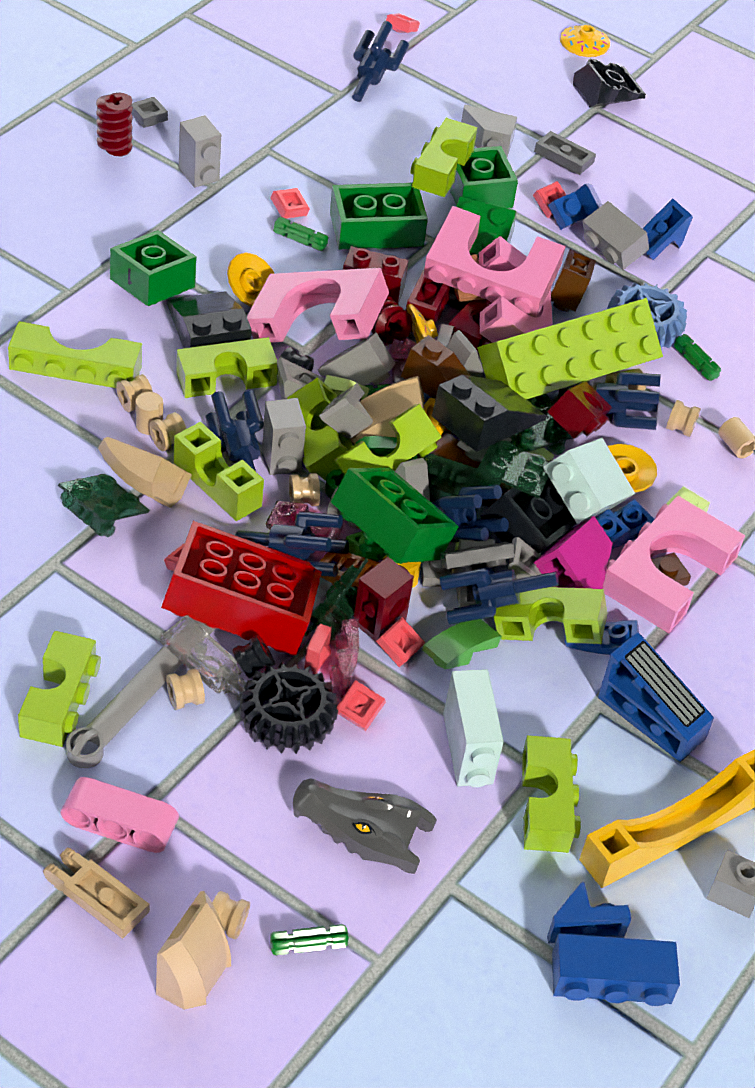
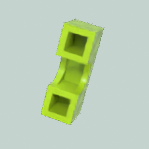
(437, 165)
(247, 359)
(414, 435)
(321, 441)
(233, 488)
(579, 609)
(53, 713)
(550, 821)

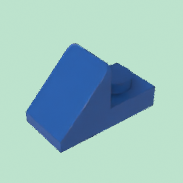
(575, 206)
(666, 227)
(579, 918)

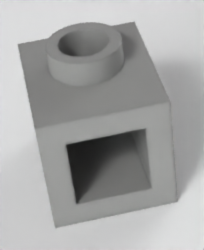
(734, 884)

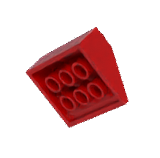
(243, 588)

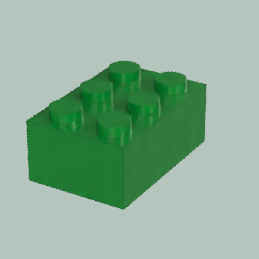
(378, 216)
(393, 515)

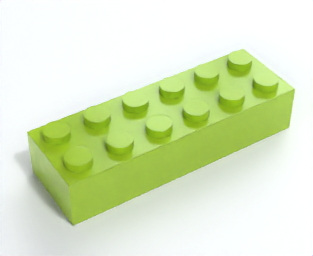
(573, 350)

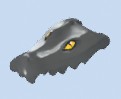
(368, 823)

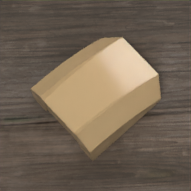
(388, 404)
(145, 471)
(193, 956)

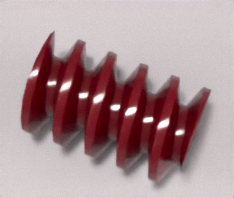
(115, 123)
(392, 322)

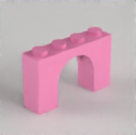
(523, 286)
(285, 296)
(501, 317)
(676, 529)

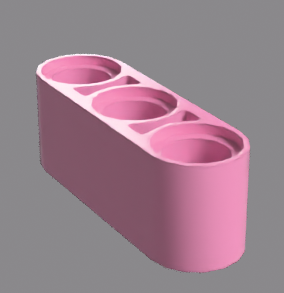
(120, 814)

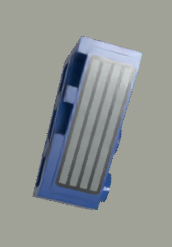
(654, 698)

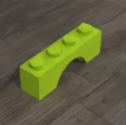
(37, 352)

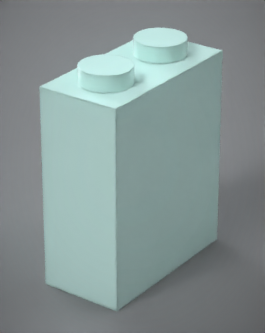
(589, 480)
(473, 728)

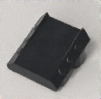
(606, 84)

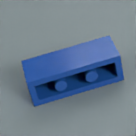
(615, 969)

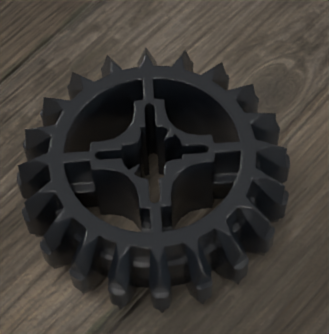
(283, 717)

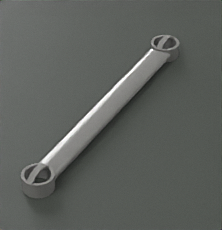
(123, 707)

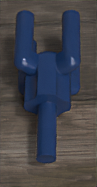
(376, 59)
(622, 398)
(237, 435)
(462, 512)
(301, 542)
(492, 591)

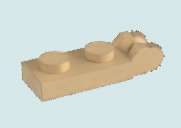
(98, 893)

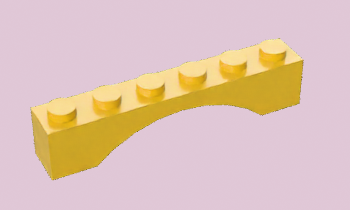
(634, 843)

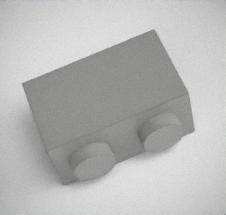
(199, 151)
(615, 235)
(283, 436)

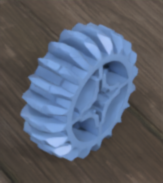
(666, 309)

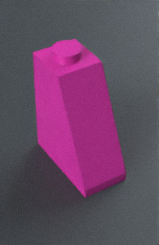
(579, 556)

